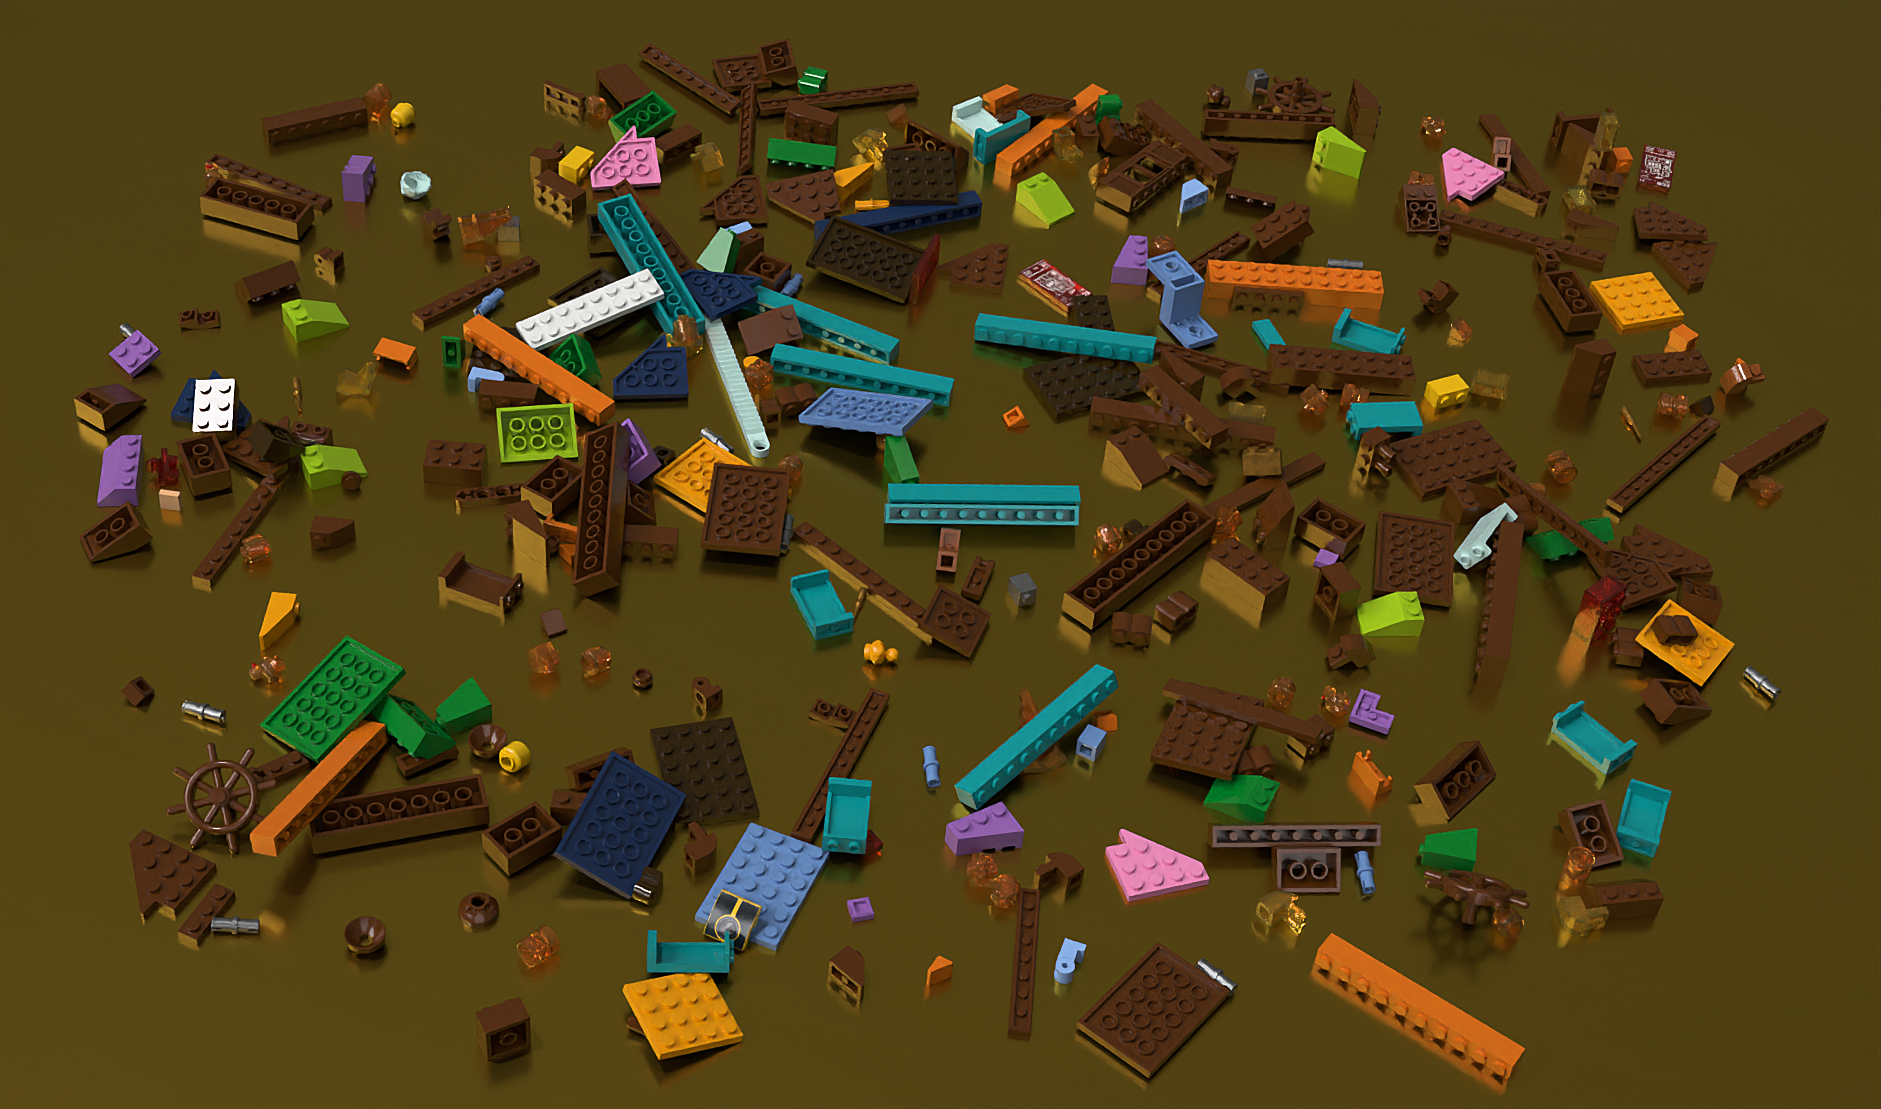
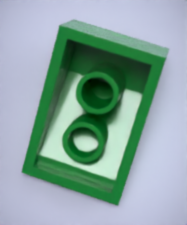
(1243, 797)

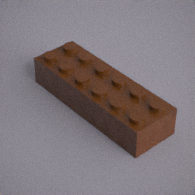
(257, 208)

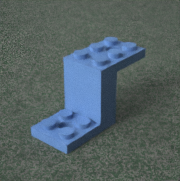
(1181, 300)

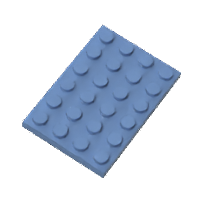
(866, 411)
(771, 873)

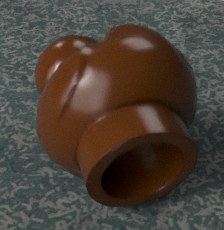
(1216, 94)

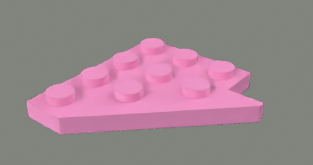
(628, 159)
(1467, 175)
(1152, 869)

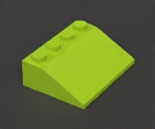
(536, 433)

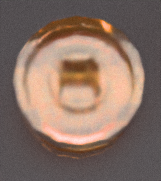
(377, 98)
(1415, 177)
(1353, 395)
(1672, 405)
(1561, 467)
(1577, 866)
(540, 943)

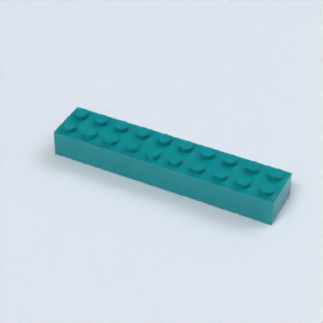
(642, 250)

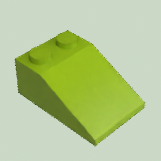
(1339, 153)
(1044, 199)
(312, 318)
(326, 465)
(1391, 616)

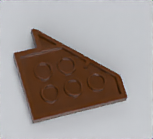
(738, 203)

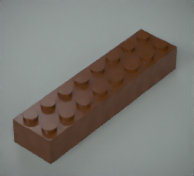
(1334, 368)
(400, 813)

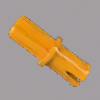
(871, 205)

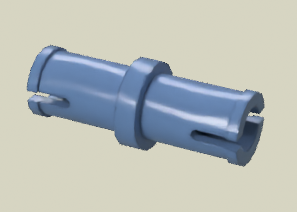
(792, 285)
(489, 302)
(931, 766)
(1365, 872)

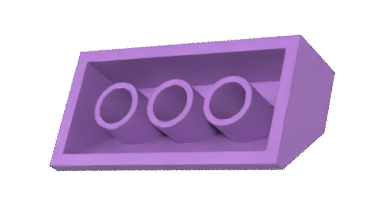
(121, 472)

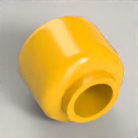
(403, 115)
(514, 756)

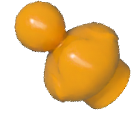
(877, 653)

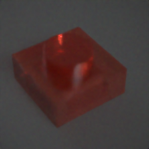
(873, 844)

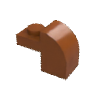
(1500, 154)
(1740, 376)
(948, 549)

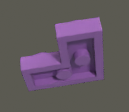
(1366, 714)

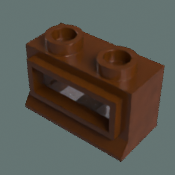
(312, 434)

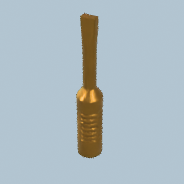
(297, 391)
(1630, 419)
(859, 600)

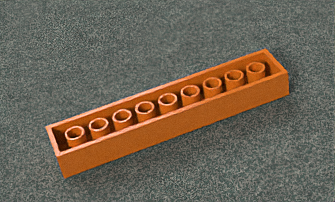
(1320, 285)

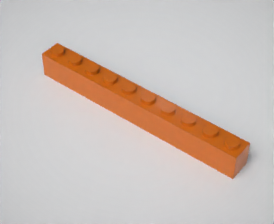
(1039, 138)
(539, 369)
(318, 788)
(1420, 1006)

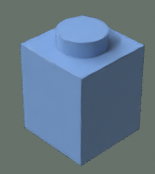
(1091, 742)

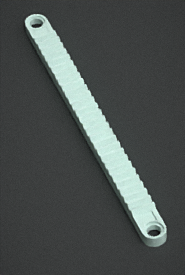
(736, 388)

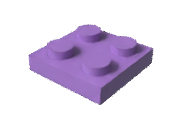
(135, 353)

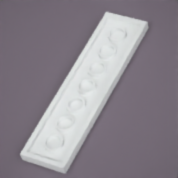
(590, 310)

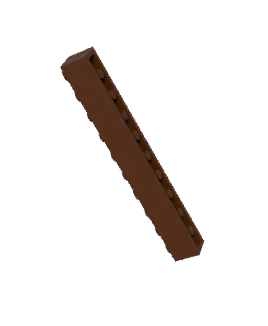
(1159, 423)

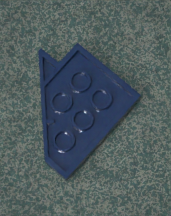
(720, 292)
(654, 374)
(184, 407)

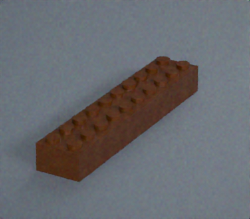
(601, 509)
(1138, 563)
(1499, 603)

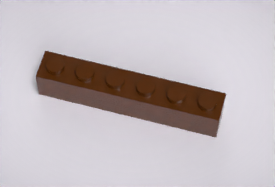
(314, 120)
(1183, 407)

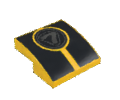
(732, 915)

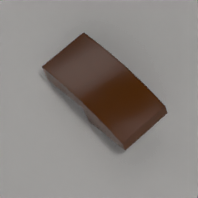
(196, 320)
(835, 716)

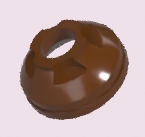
(487, 735)
(479, 916)
(363, 928)

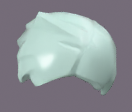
(415, 184)

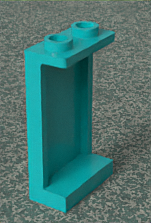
(991, 143)
(1366, 336)
(1386, 415)
(820, 605)
(1591, 739)
(846, 815)
(1642, 817)
(689, 956)

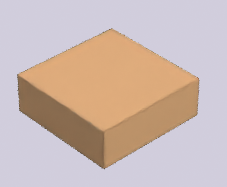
(170, 500)

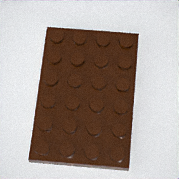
(1449, 456)
(746, 509)
(1415, 557)
(1204, 739)
(1153, 1009)

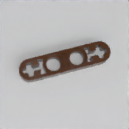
(1533, 201)
(492, 493)

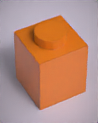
(1620, 160)
(1683, 338)

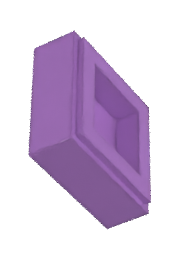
(1325, 558)
(860, 909)

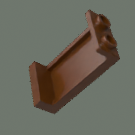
(622, 84)
(1587, 122)
(479, 584)

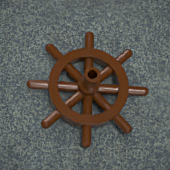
(1294, 97)
(221, 797)
(1475, 890)

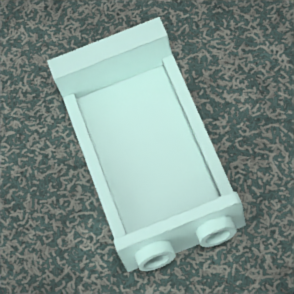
(972, 116)
(1474, 546)

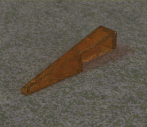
(1054, 755)

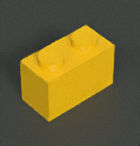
(577, 164)
(1446, 391)

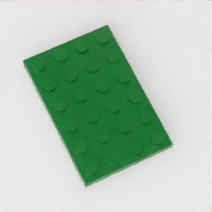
(333, 699)

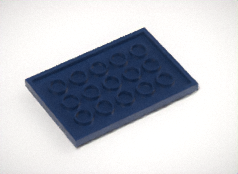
(619, 825)

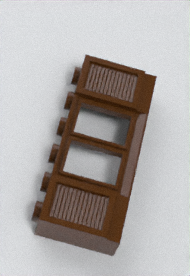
(1130, 193)

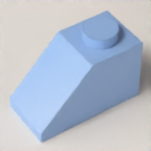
(1192, 195)

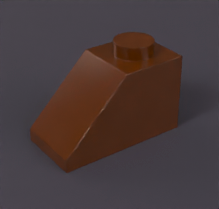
(331, 531)
(848, 970)

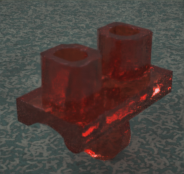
(164, 467)

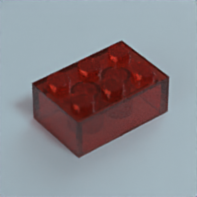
(1599, 609)

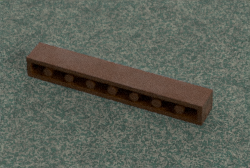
(1264, 124)
(1175, 135)
(1772, 447)
(1293, 834)

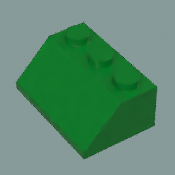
(577, 358)

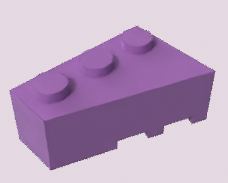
(358, 178)
(1131, 263)
(984, 830)

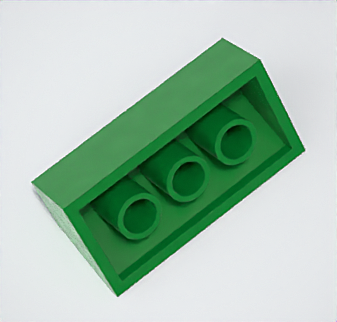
(648, 115)
(802, 153)
(1553, 544)
(411, 727)

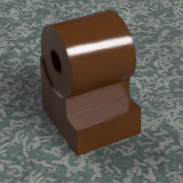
(327, 258)
(770, 408)
(705, 693)

